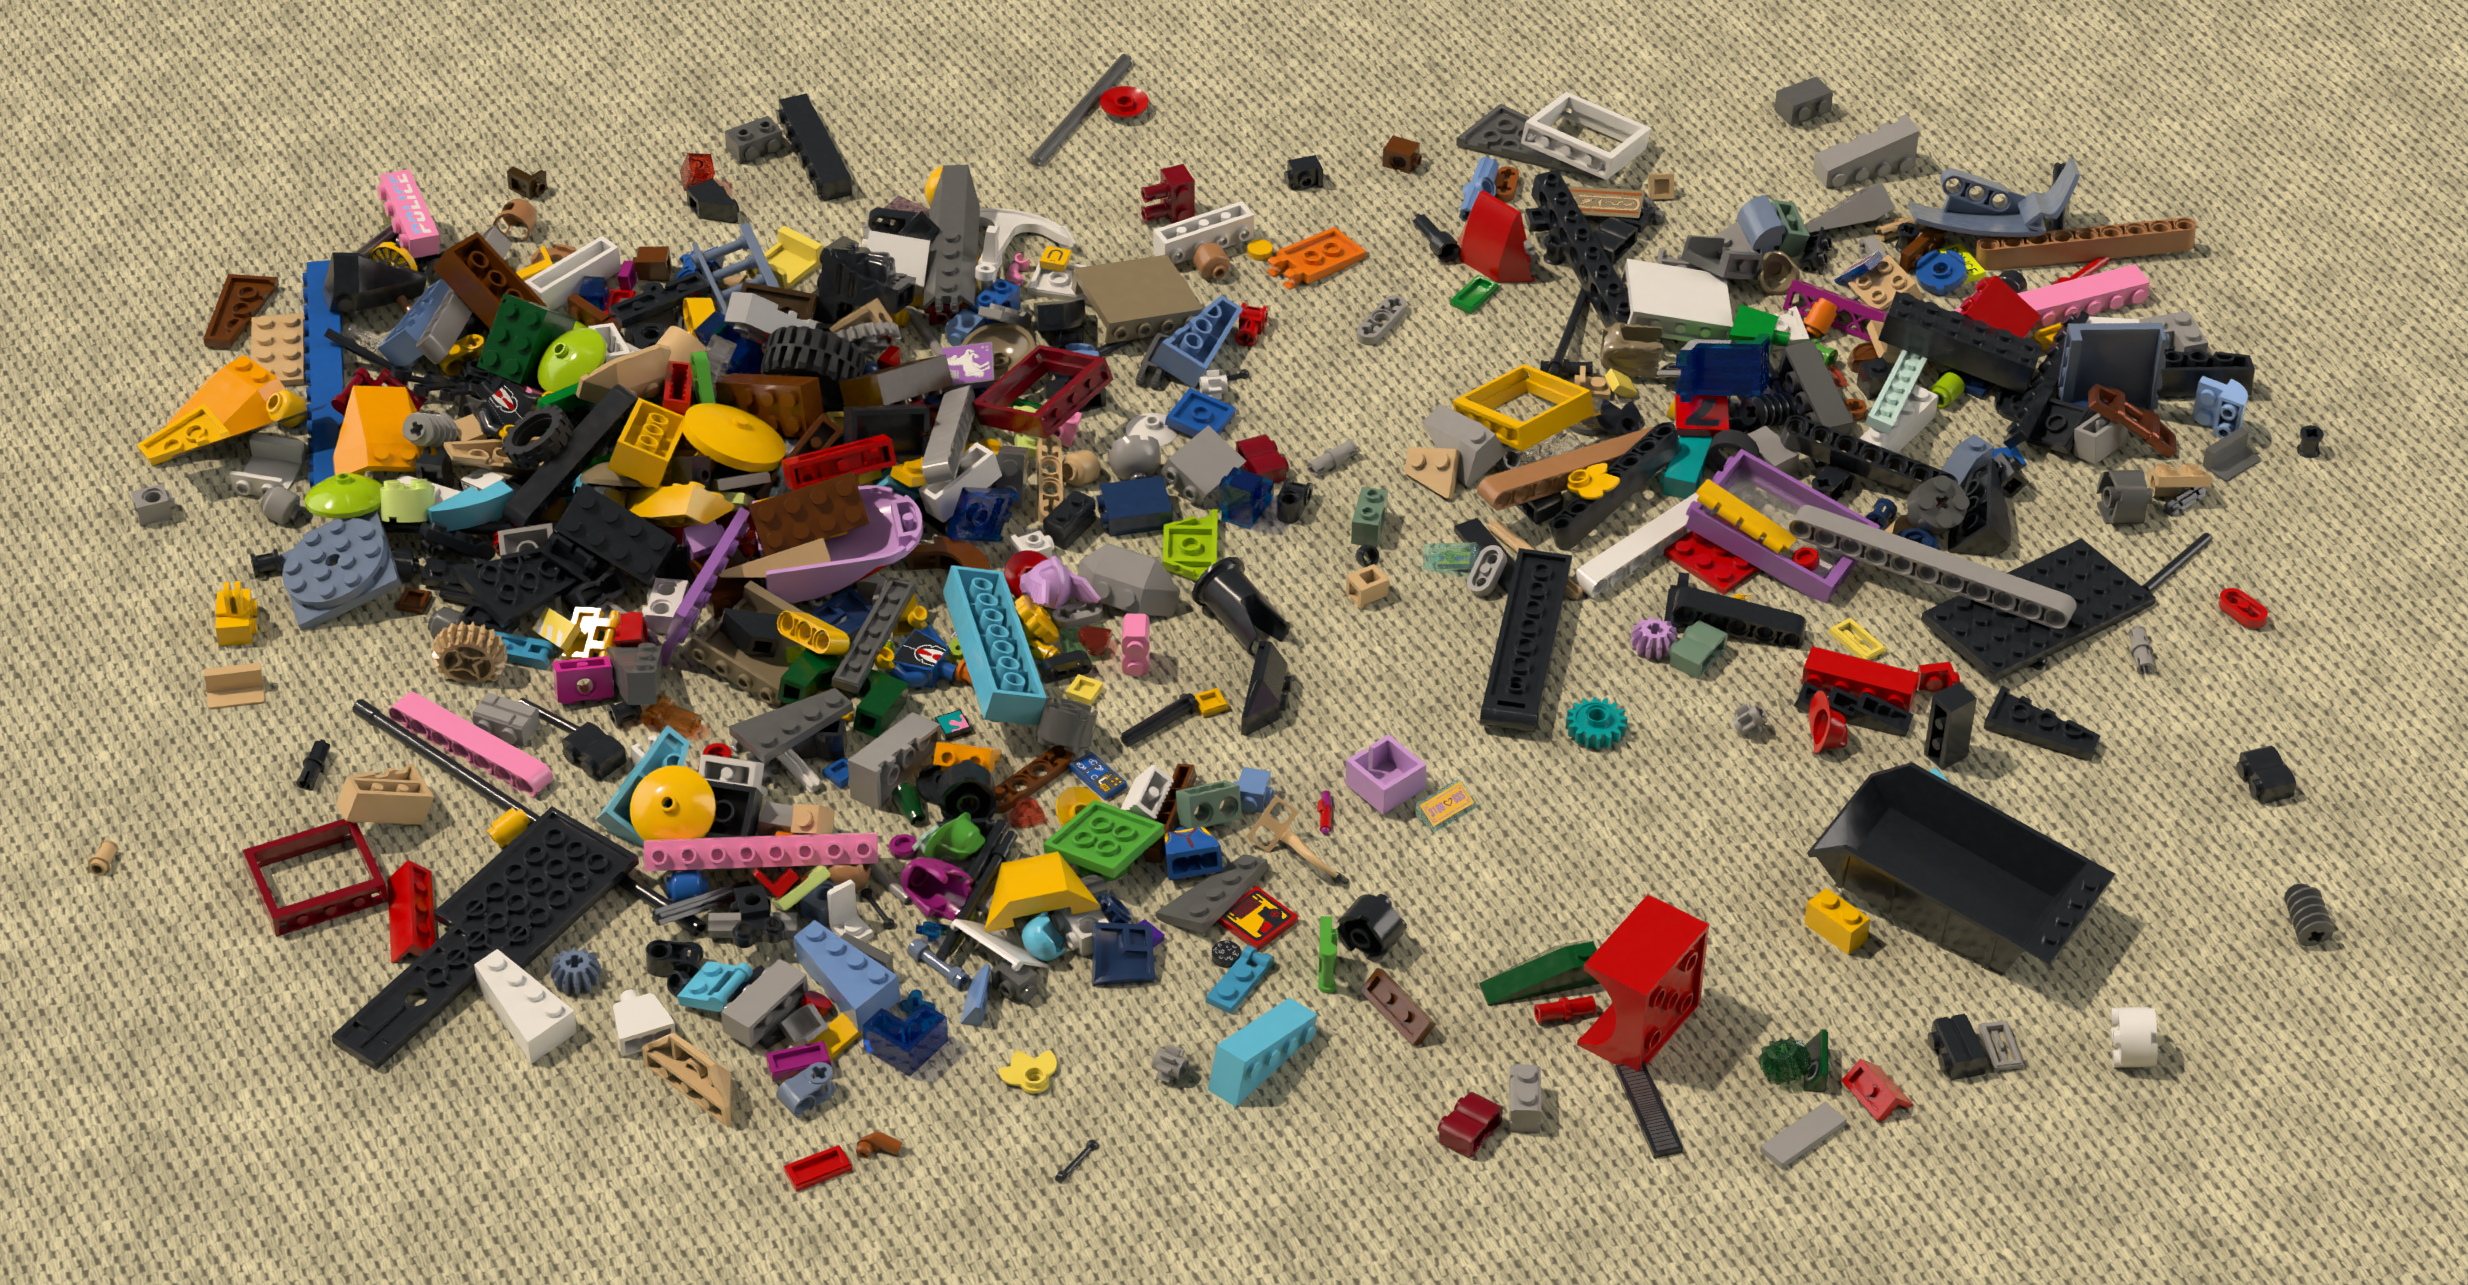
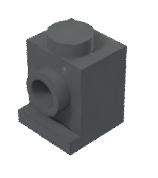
(1015, 984)

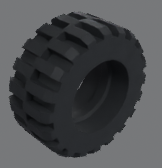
(813, 354)

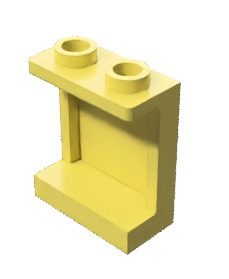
(791, 257)

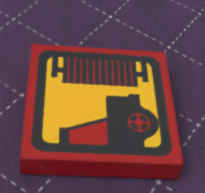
(1257, 918)

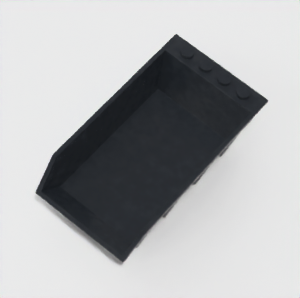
(1959, 868)

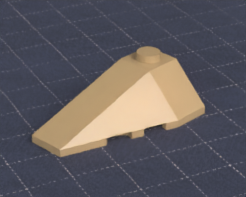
(805, 554)

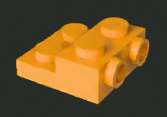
(950, 754)

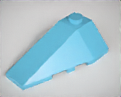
(667, 750)

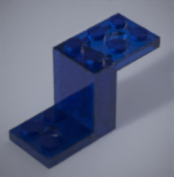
(1723, 368)

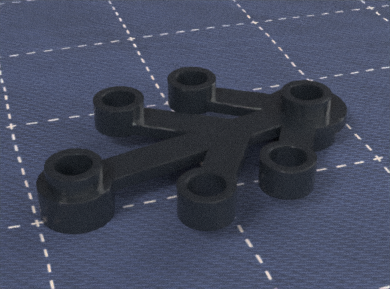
(434, 381)

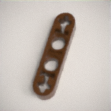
(1032, 782)

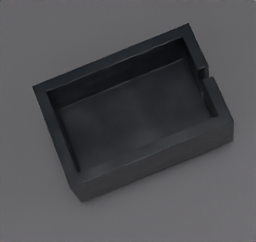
(894, 421)

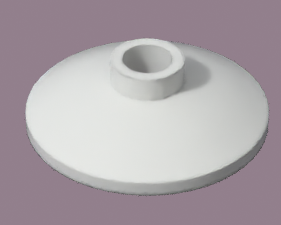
(1151, 425)

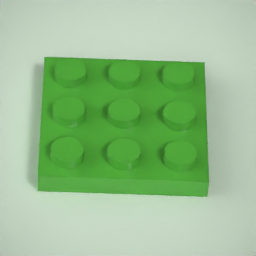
(1104, 838)

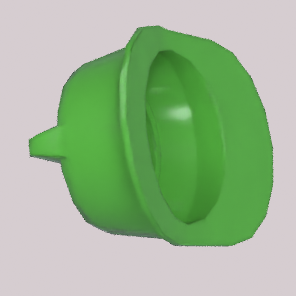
(955, 839)

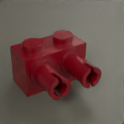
(1175, 195)

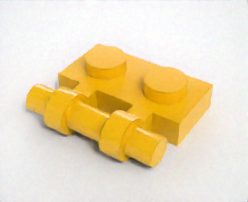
(592, 622)

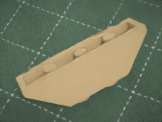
(638, 372)
(692, 1074)

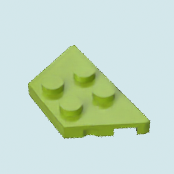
(1190, 545)

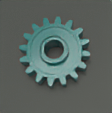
(1596, 723)

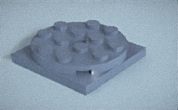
(338, 568)

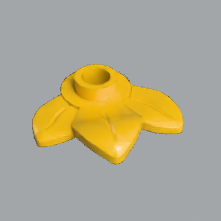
(1592, 481)

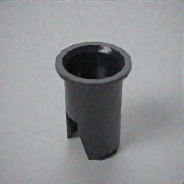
(1238, 603)

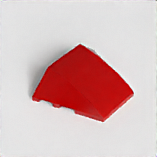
(1495, 241)

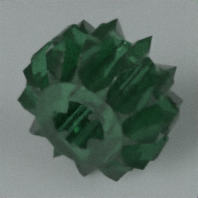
(1785, 1060)

